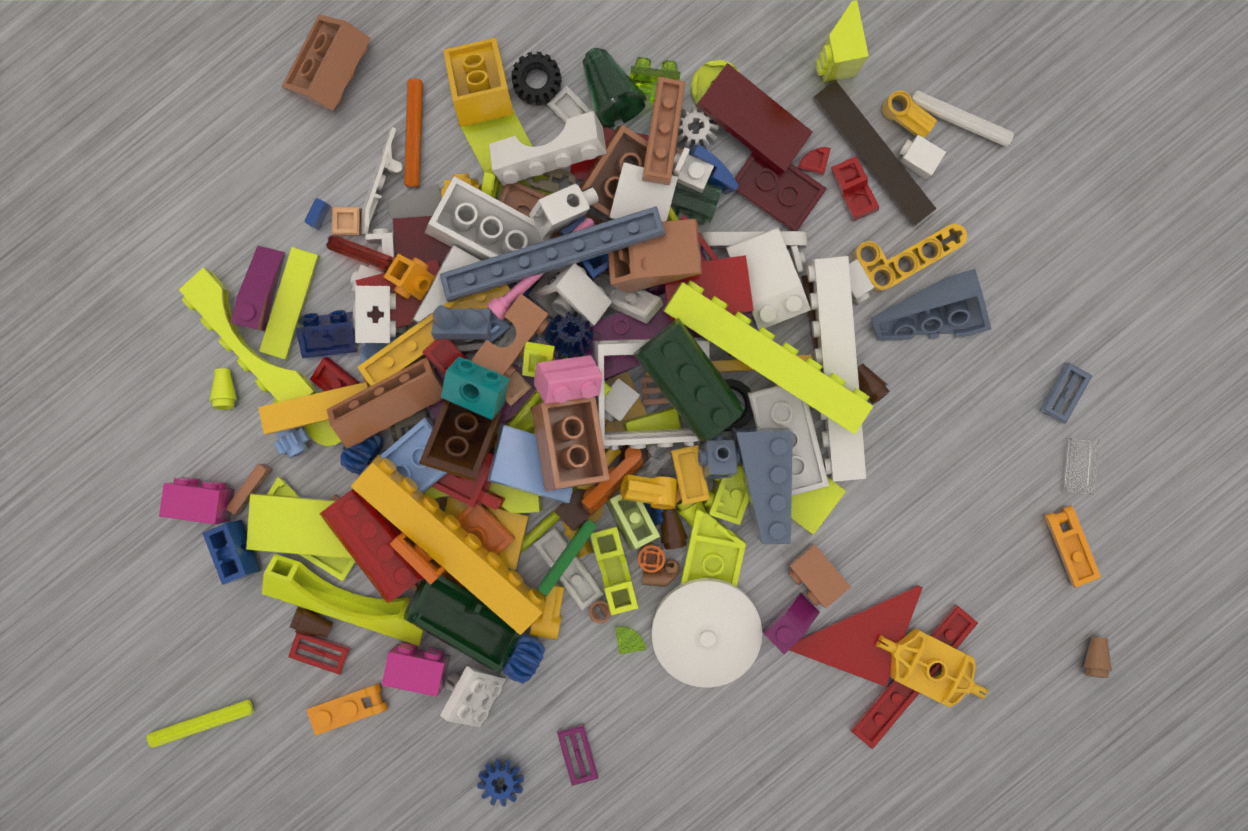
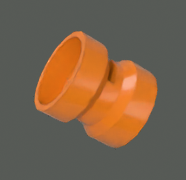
(654, 555)

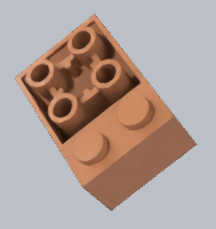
(659, 259)

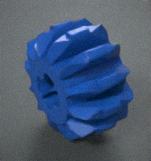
(361, 455)
(524, 659)
(490, 782)

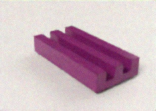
(572, 732)

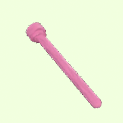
(502, 304)

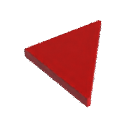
(853, 640)

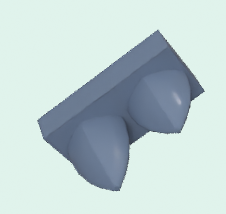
(461, 323)

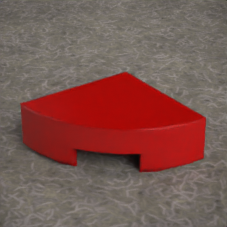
(815, 161)

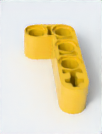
(913, 255)

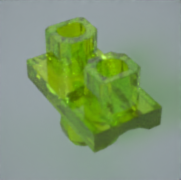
(647, 77)

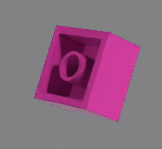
(196, 502)
(416, 669)

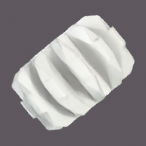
(705, 133)

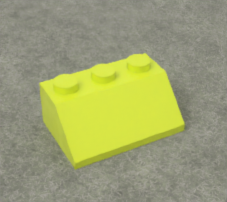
(844, 48)

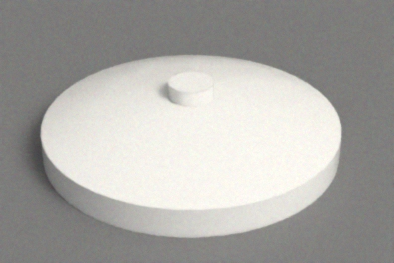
(706, 632)

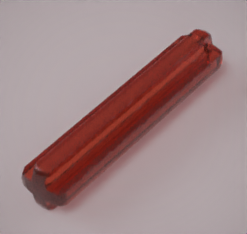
(359, 252)

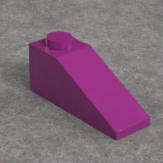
(258, 289)

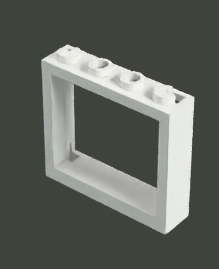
(636, 439)

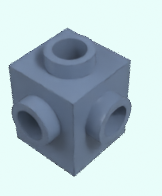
(719, 458)

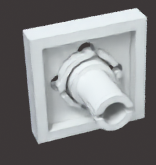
(471, 696)

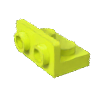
(728, 498)

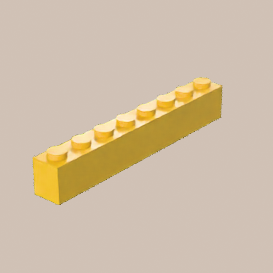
(449, 544)

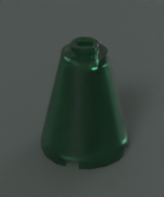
(611, 89)

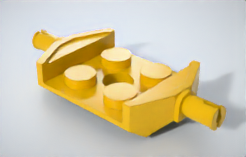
(913, 659)

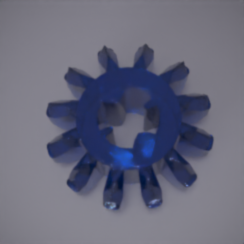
(562, 328)

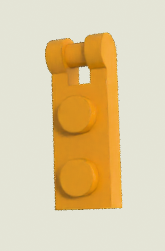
(1073, 547)
(346, 709)

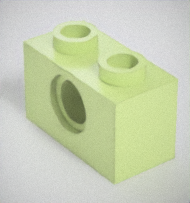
(632, 521)

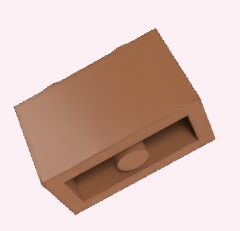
(818, 576)

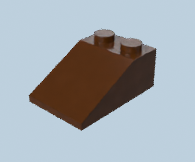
(460, 441)

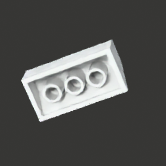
(480, 223)

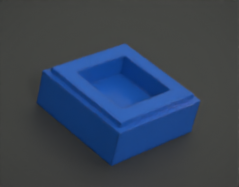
(317, 213)

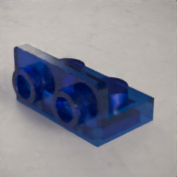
(326, 334)

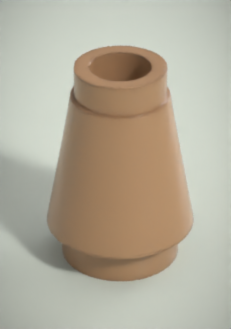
(1098, 658)

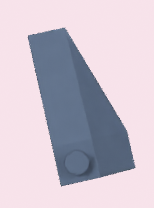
(945, 307)

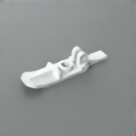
(384, 163)

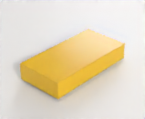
(690, 475)

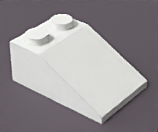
(772, 277)

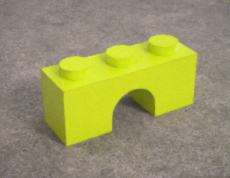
(614, 570)

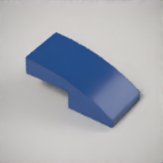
(720, 174)

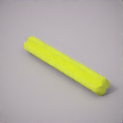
(200, 723)

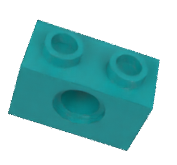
(475, 387)

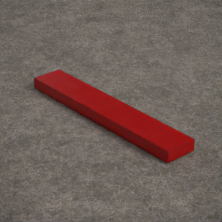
(898, 697)

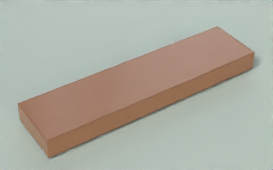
(663, 131)

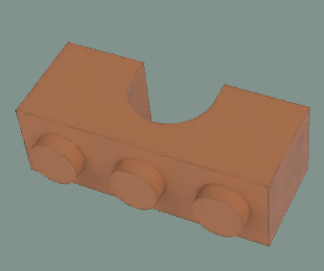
(528, 321)

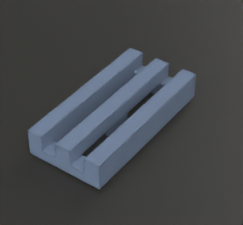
(1054, 413)

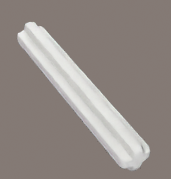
(963, 119)

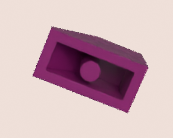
(791, 623)

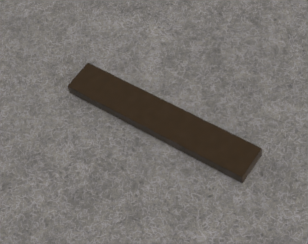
(874, 153)

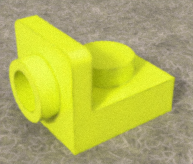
(534, 354)

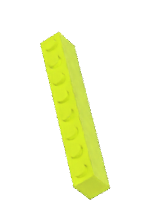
(768, 357)

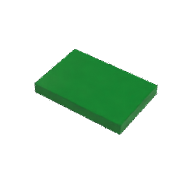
(566, 557)

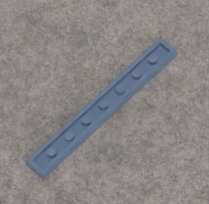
(552, 254)

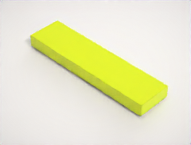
(289, 303)

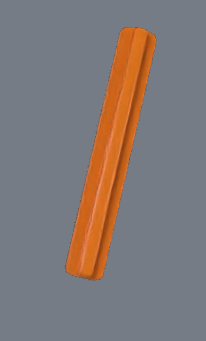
(413, 132)

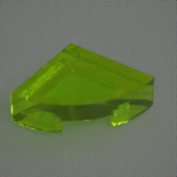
(629, 640)

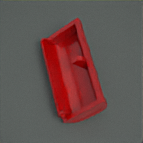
(367, 539)

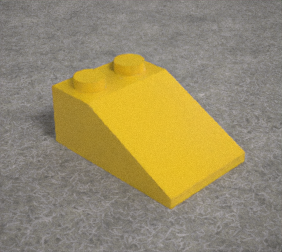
(477, 82)

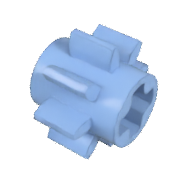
(292, 442)

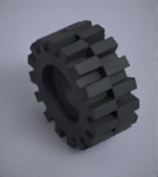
(531, 62)

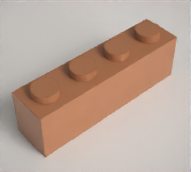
(386, 403)

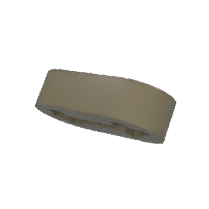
(549, 186)

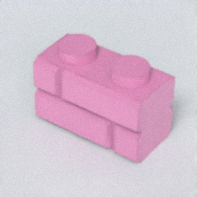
(568, 379)

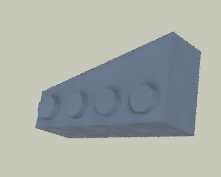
(768, 480)

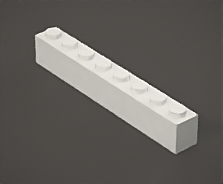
(837, 355)

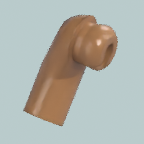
(663, 576)

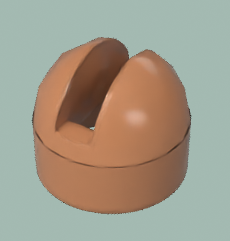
(604, 607)

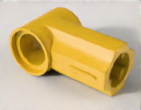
(911, 117)
(656, 491)
(548, 623)

